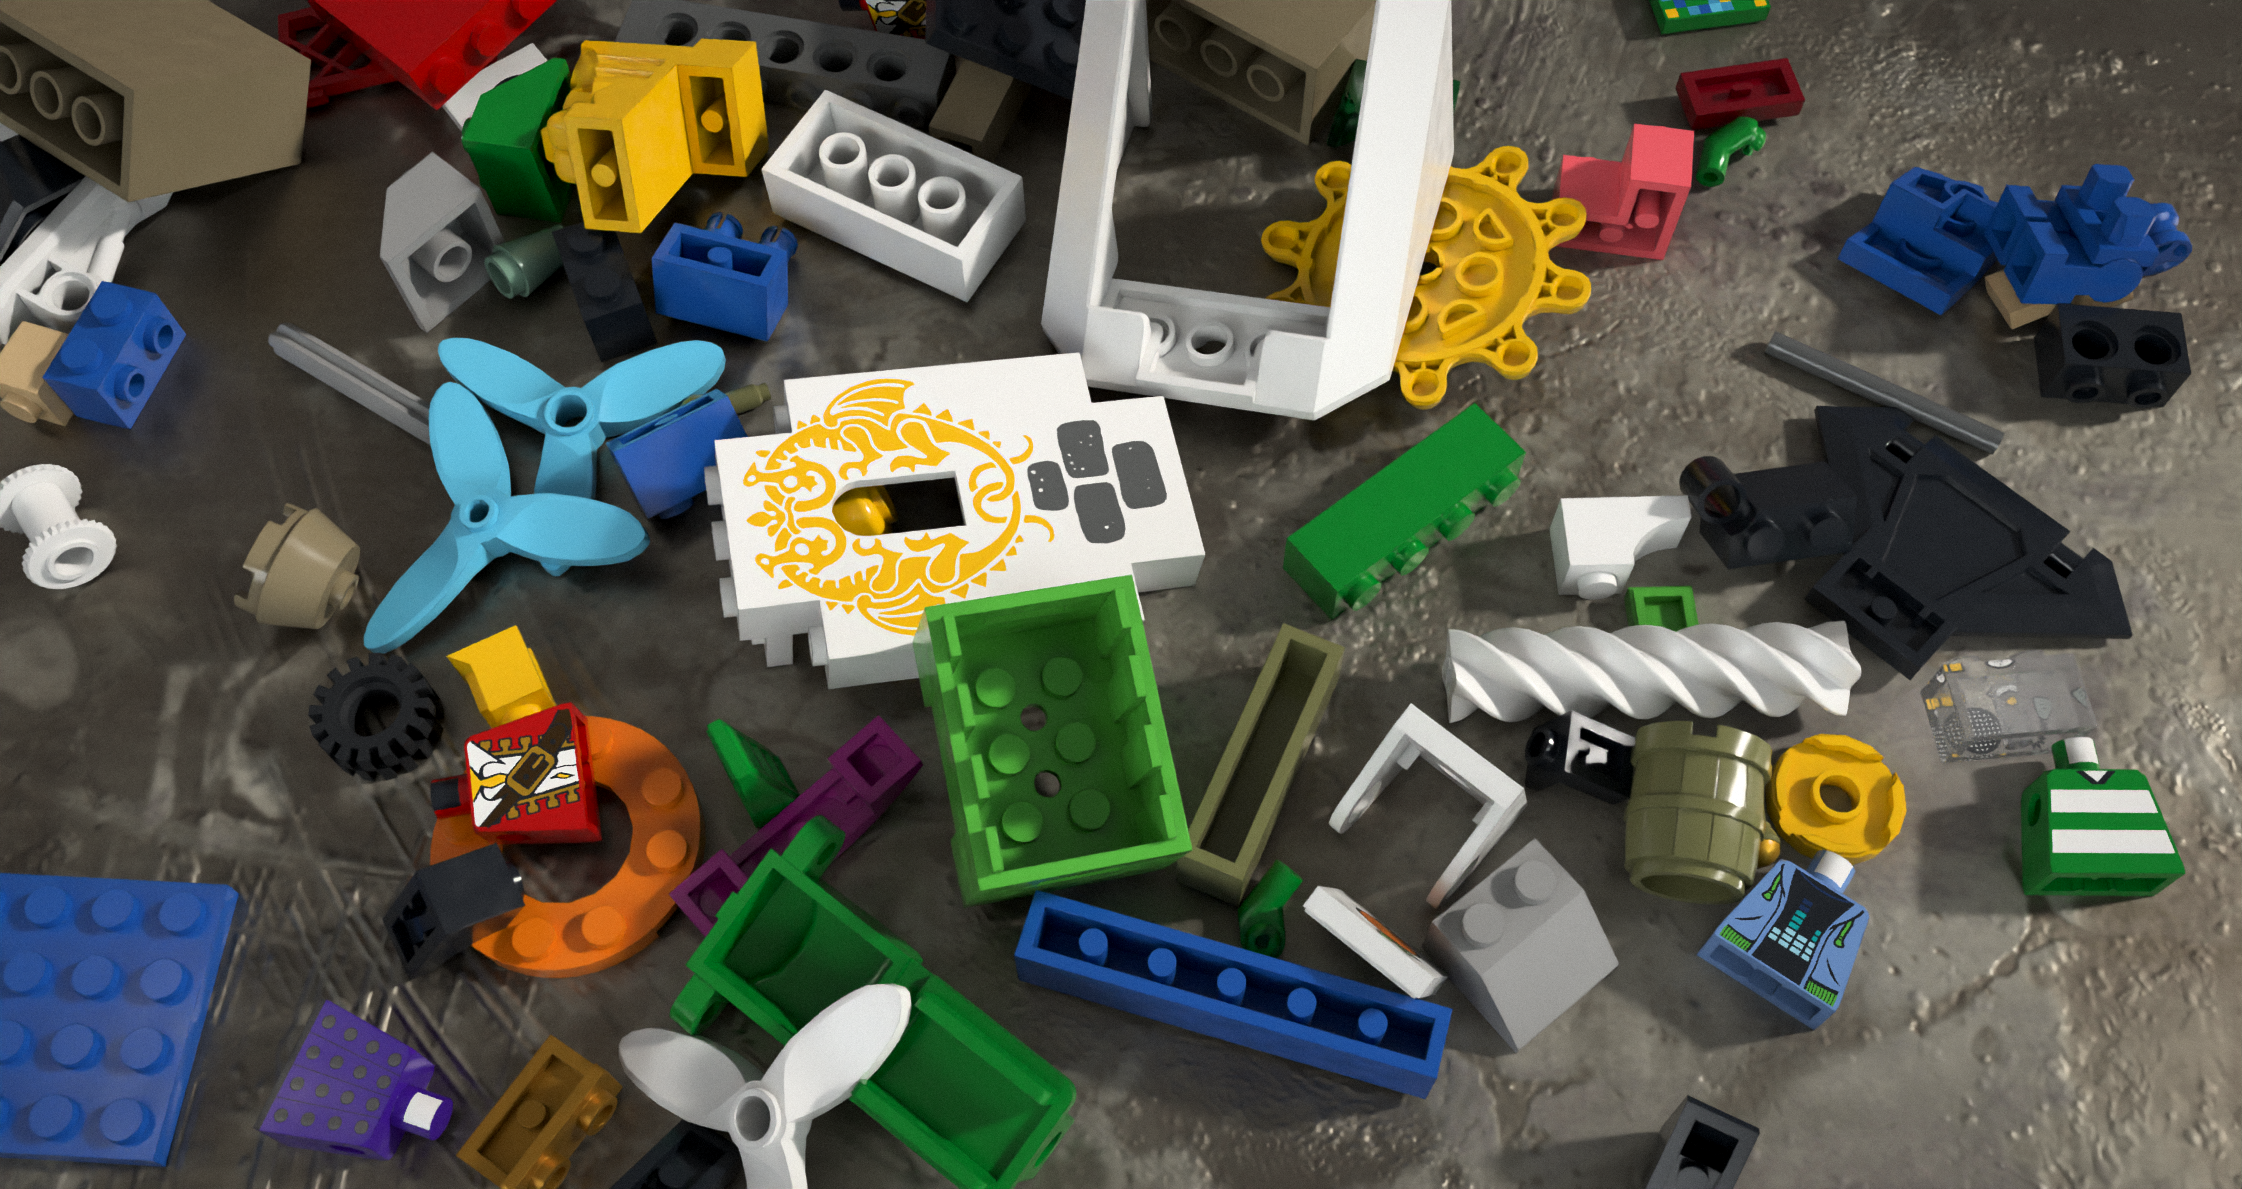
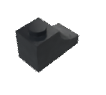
(453, 908)

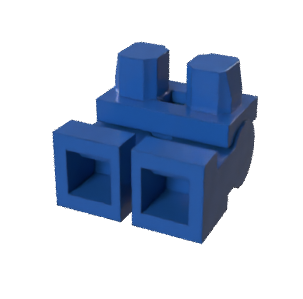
(2076, 245)

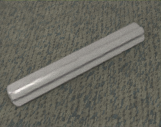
(352, 379)

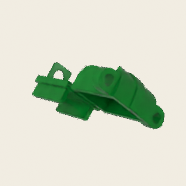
(956, 1079)

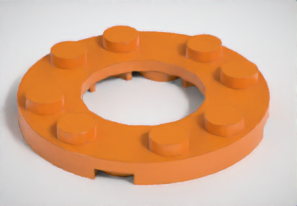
(636, 903)

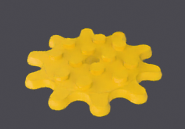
(1486, 279)

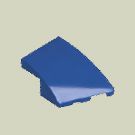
(1926, 239)

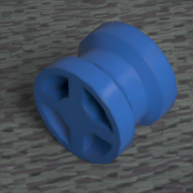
(2171, 243)

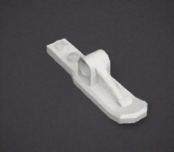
(68, 257)

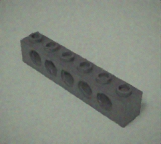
(805, 57)

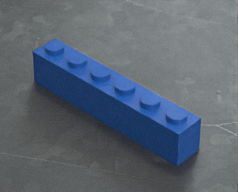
(1233, 994)

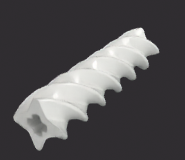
(1649, 670)

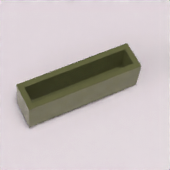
(1260, 764)

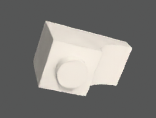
(1604, 536)

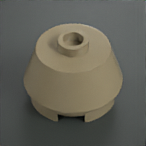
(300, 571)

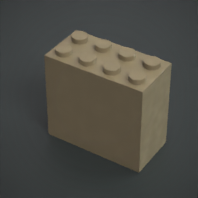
(1265, 56)
(150, 91)

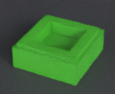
(1661, 606)

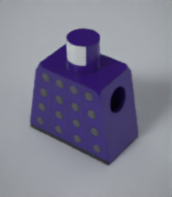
(352, 1090)

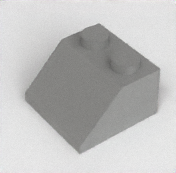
(436, 239)
(1522, 945)

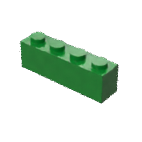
(1404, 512)

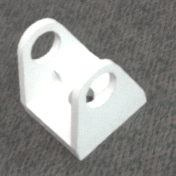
(1421, 736)

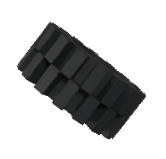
(358, 689)

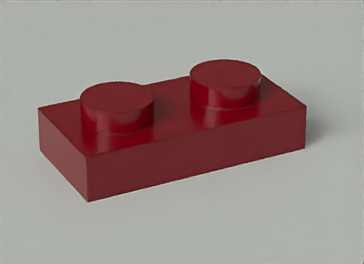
(1744, 90)

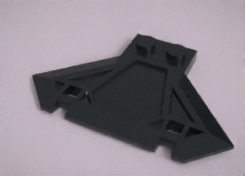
(1949, 550)

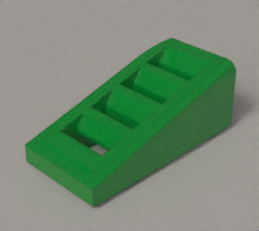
(754, 772)

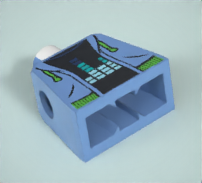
(1794, 937)

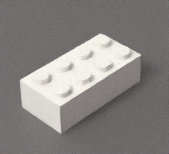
(895, 195)

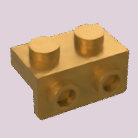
(542, 1119)

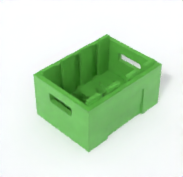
(1105, 739)

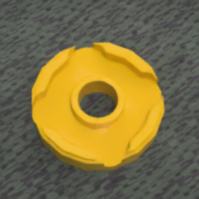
(1854, 767)

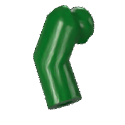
(1740, 135)
(1262, 911)

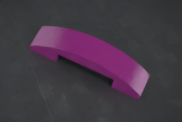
(853, 794)

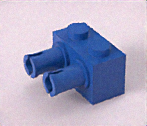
(721, 279)

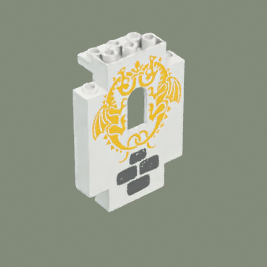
(1042, 485)

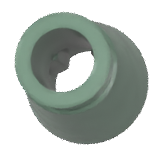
(524, 262)

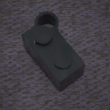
(1770, 511)

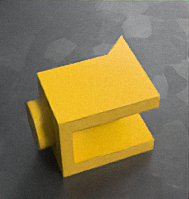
(503, 677)

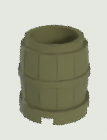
(1695, 812)

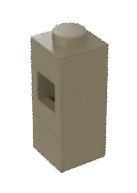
(979, 110)

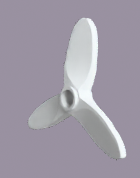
(808, 1077)

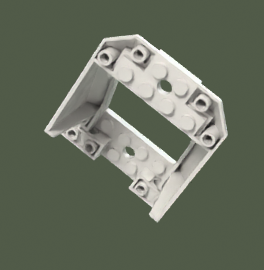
(1275, 352)

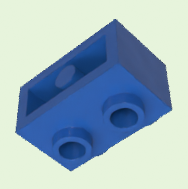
(115, 355)
(668, 455)

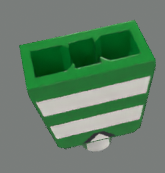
(2094, 830)

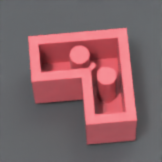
(1634, 201)

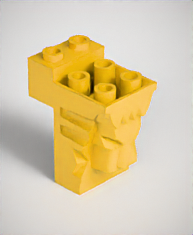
(651, 120)

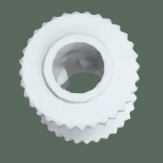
(61, 546)

